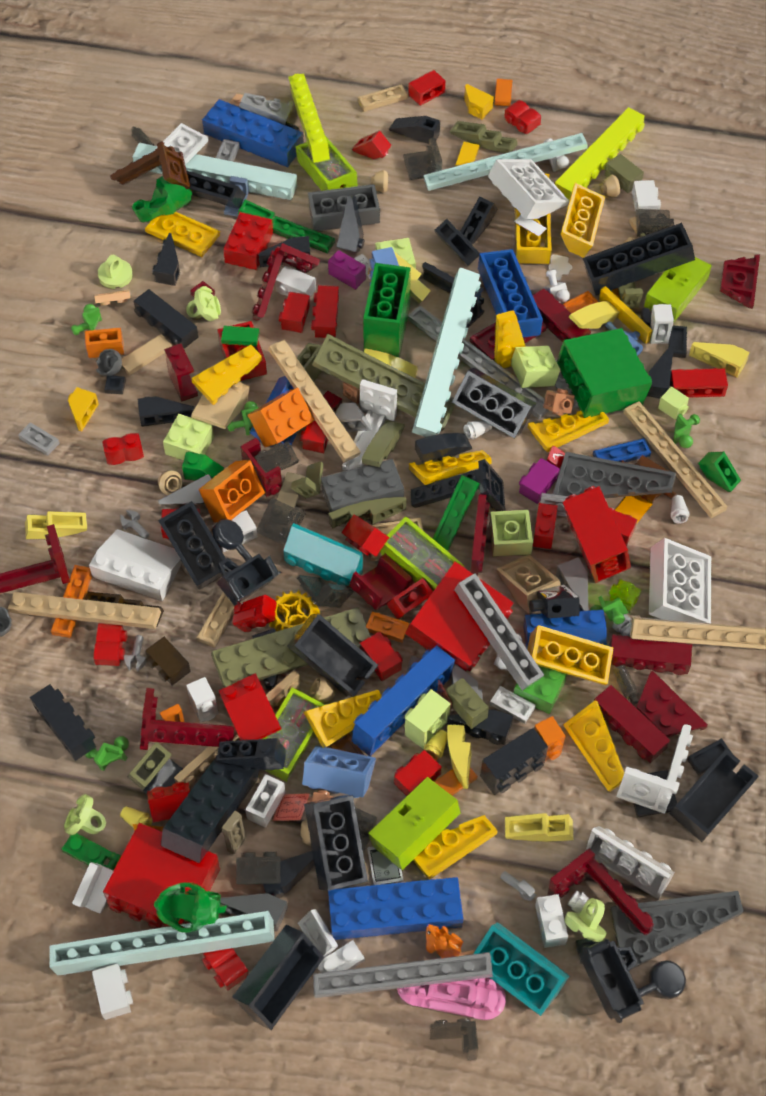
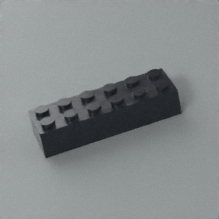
(639, 258)
(207, 809)

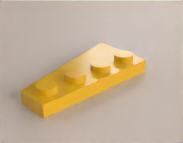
(507, 338)
(220, 377)
(565, 429)
(448, 467)
(338, 718)
(596, 745)
(454, 845)

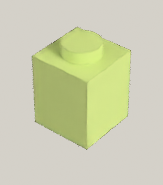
(673, 403)

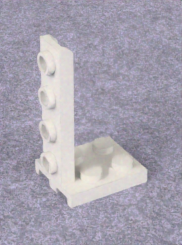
(379, 404)
(652, 790)

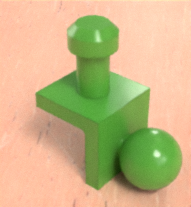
(91, 318)
(249, 407)
(683, 429)
(614, 609)
(109, 753)

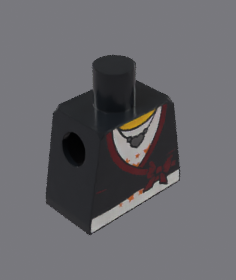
(556, 602)

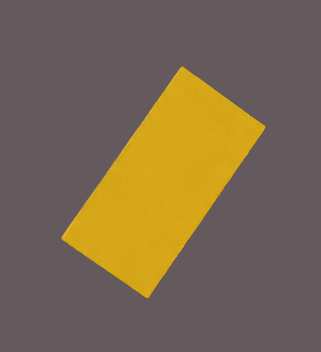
(185, 232)

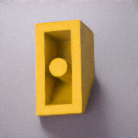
(478, 102)
(82, 406)

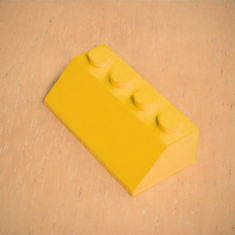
(581, 220)
(570, 654)

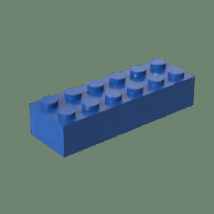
(253, 132)
(509, 289)
(389, 712)
(395, 908)

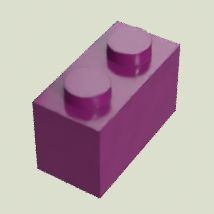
(347, 269)
(538, 480)

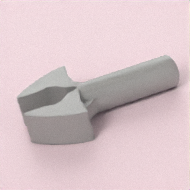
(133, 523)
(136, 654)
(526, 891)

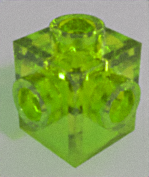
(626, 592)

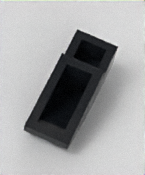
(457, 242)
(441, 446)

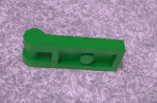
(88, 851)

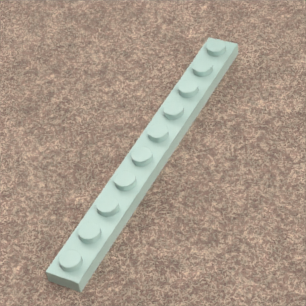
(482, 167)

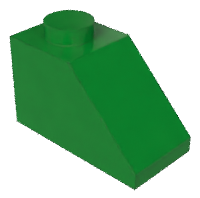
(199, 465)
(719, 470)

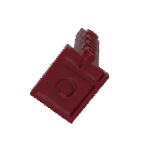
(283, 256)
(41, 571)
(178, 732)
(586, 864)

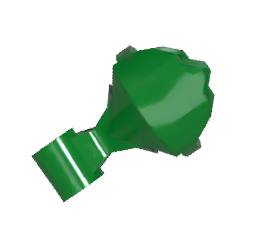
(165, 201)
(193, 906)

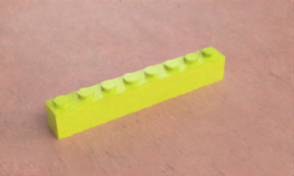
(309, 118)
(601, 151)

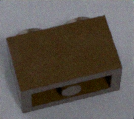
(167, 661)

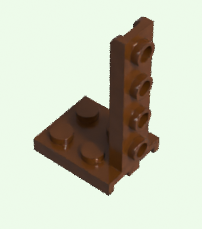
(170, 160)

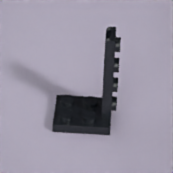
(445, 282)
(490, 485)

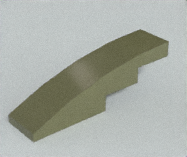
(488, 139)
(382, 443)
(375, 510)

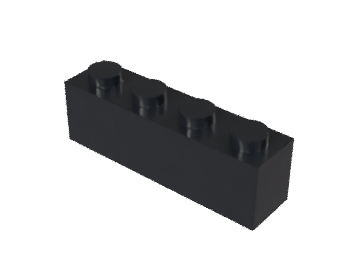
(215, 190)
(165, 319)
(63, 722)

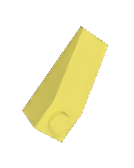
(721, 356)

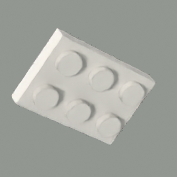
(186, 141)

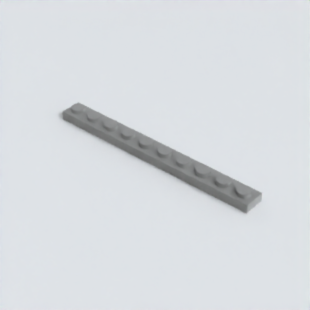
(476, 359)

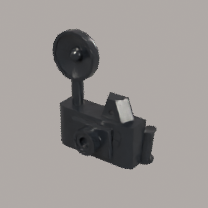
(248, 578)
(615, 985)

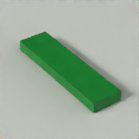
(290, 229)
(455, 512)

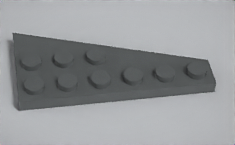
(613, 477)
(674, 922)

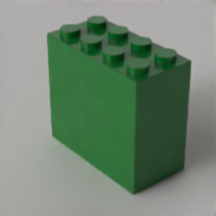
(387, 309)
(603, 372)

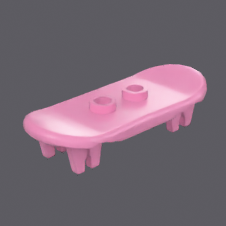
(469, 998)

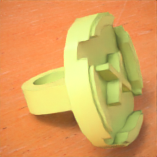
(115, 272)
(206, 304)
(81, 816)
(588, 921)

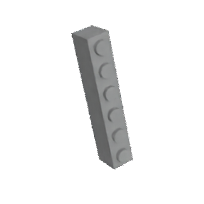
(498, 631)

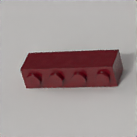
(557, 318)
(651, 654)
(631, 725)

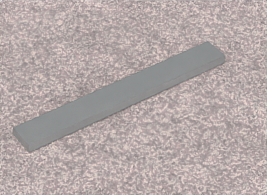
(402, 975)

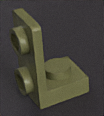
(630, 295)
(311, 484)

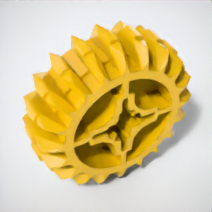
(289, 606)

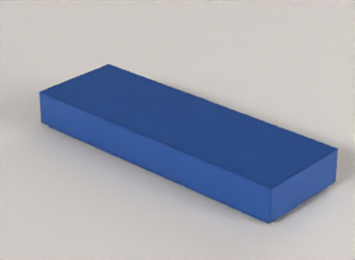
(627, 451)

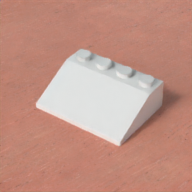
(527, 187)
(136, 564)
(679, 583)
(629, 862)

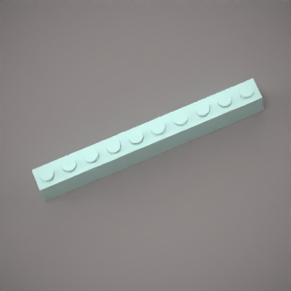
(260, 179)
(446, 352)
(161, 943)

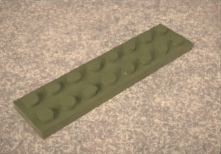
(354, 365)
(270, 654)

